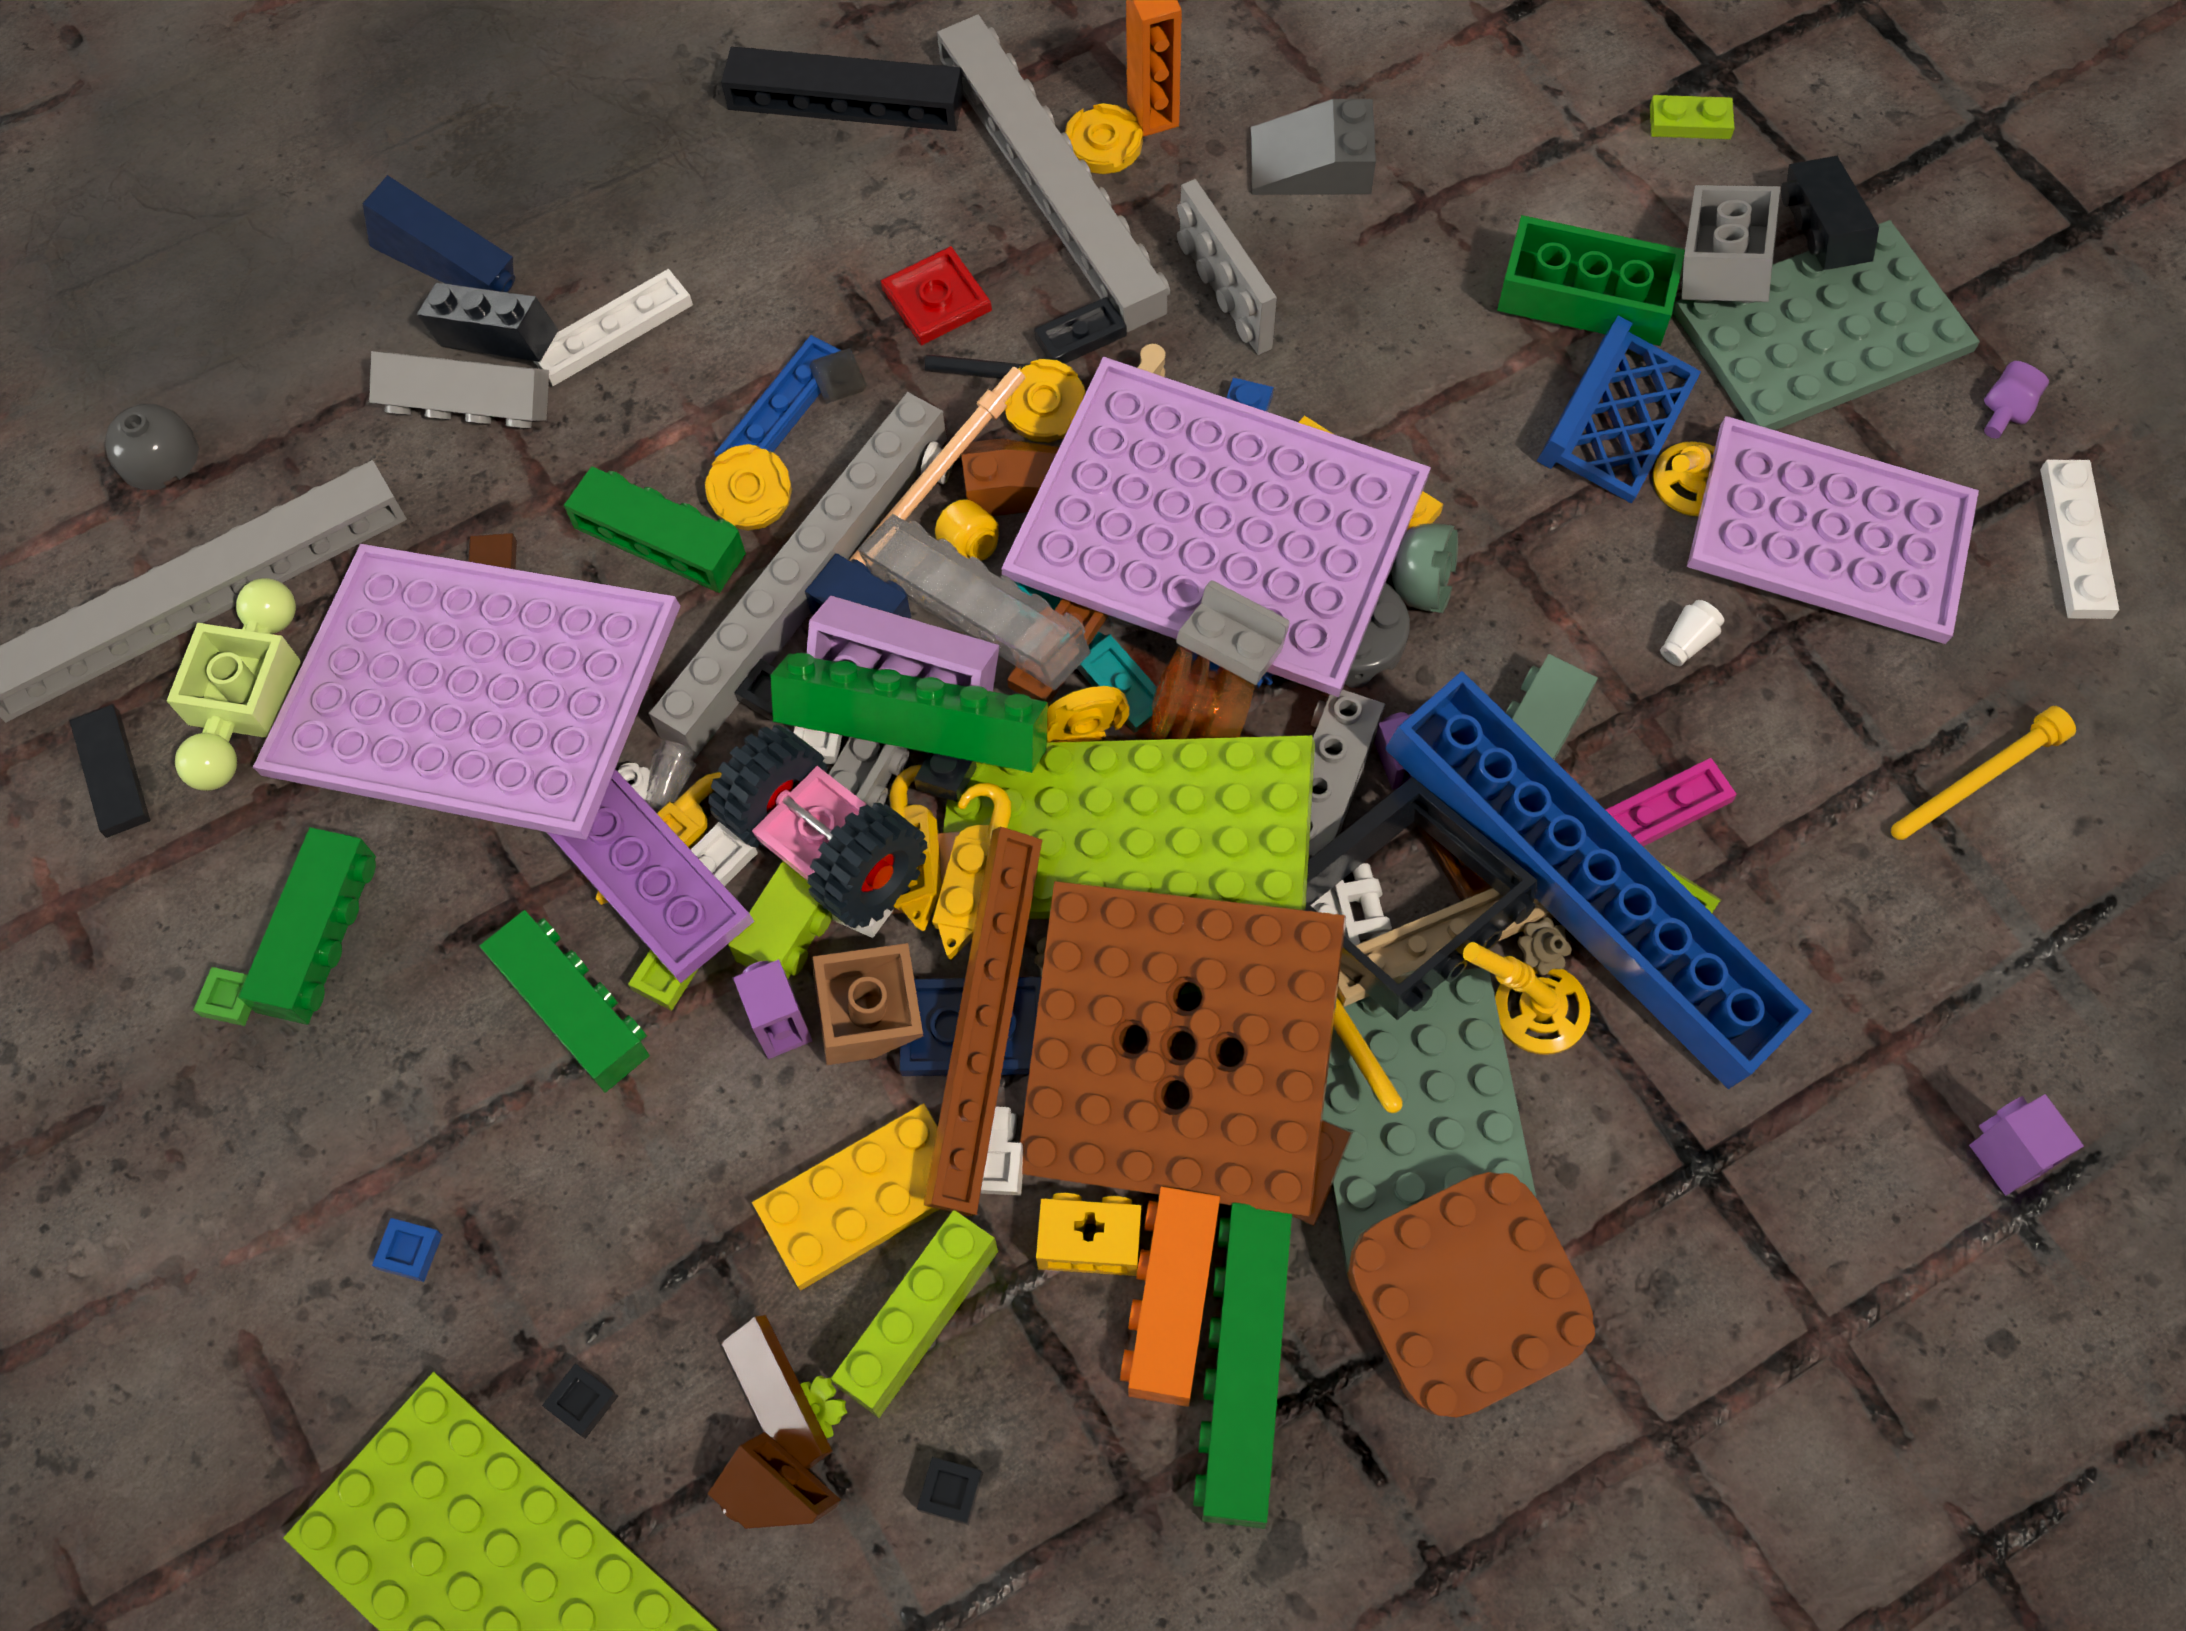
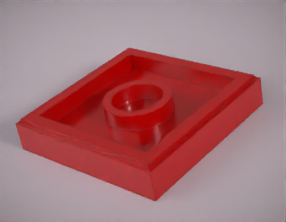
(936, 295)

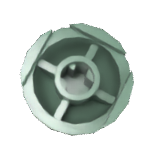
(1425, 566)

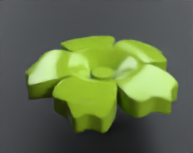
(826, 1411)

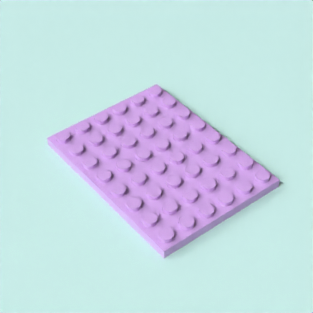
(1195, 488)
(470, 689)

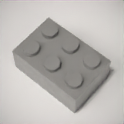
(1730, 243)

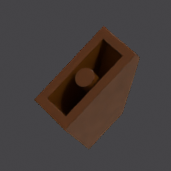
(770, 1487)

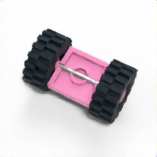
(847, 851)

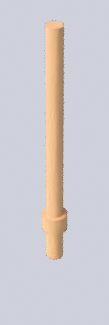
(989, 407)

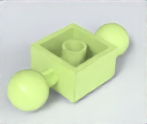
(233, 682)

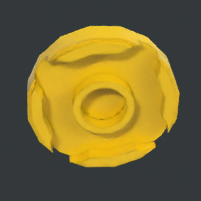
(1105, 137)
(1045, 401)
(748, 487)
(1086, 714)

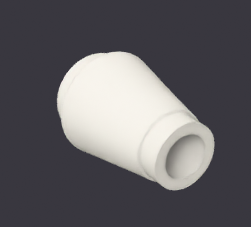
(1692, 631)

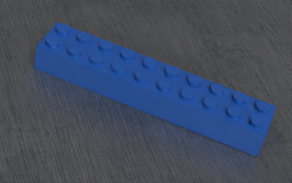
(1600, 881)

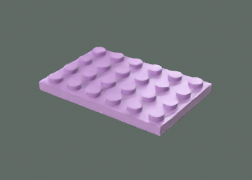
(1834, 530)

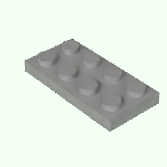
(1226, 267)

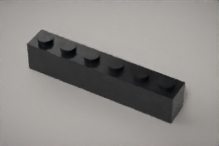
(843, 88)

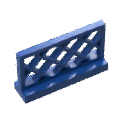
(1585, 403)

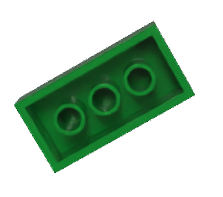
(1590, 279)

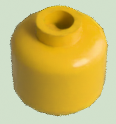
(968, 529)

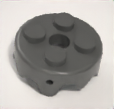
(1383, 639)

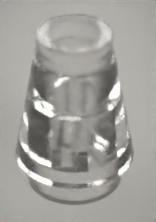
(669, 772)

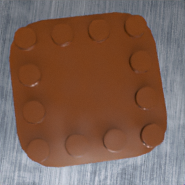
(1471, 1295)

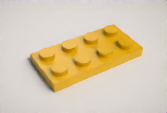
(852, 1198)

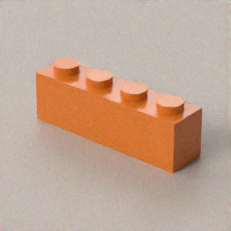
(1154, 63)
(1173, 1296)

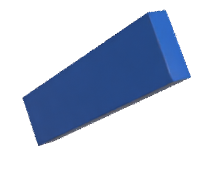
(781, 402)

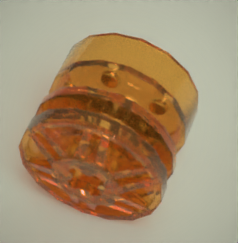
(1197, 702)

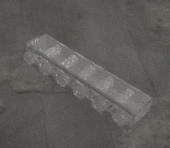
(977, 600)

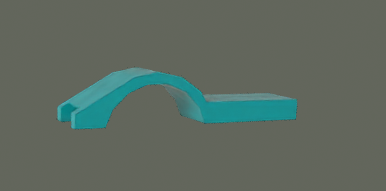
(1112, 667)

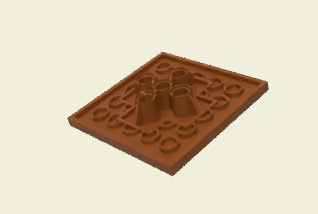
(1105, 1111)

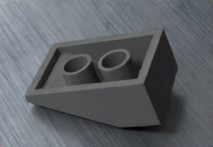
(1316, 150)

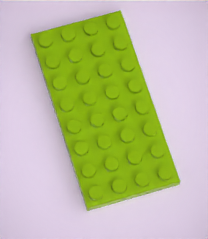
(1163, 817)
(469, 1534)

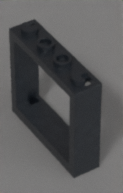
(1374, 830)

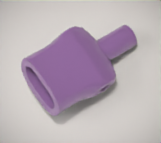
(2014, 396)

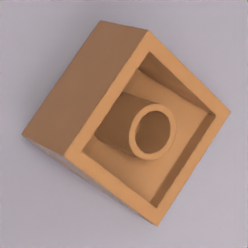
(866, 1002)

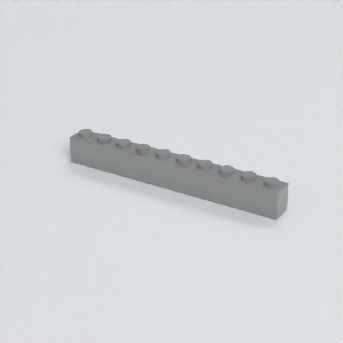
(1054, 174)
(192, 588)
(777, 600)

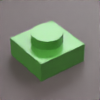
(220, 997)

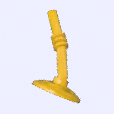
(1689, 469)
(1536, 1002)

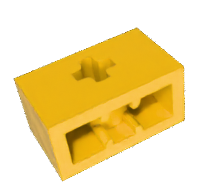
(1113, 1246)

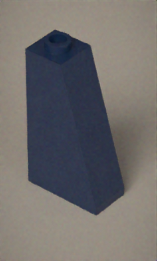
(433, 241)

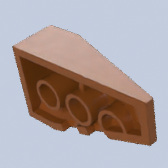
(1005, 474)

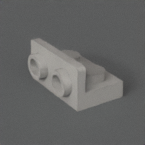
(1234, 632)
(868, 768)

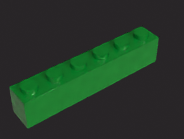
(910, 711)
(1247, 1368)

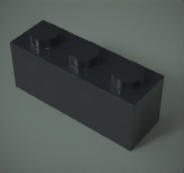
(1830, 213)
(488, 321)

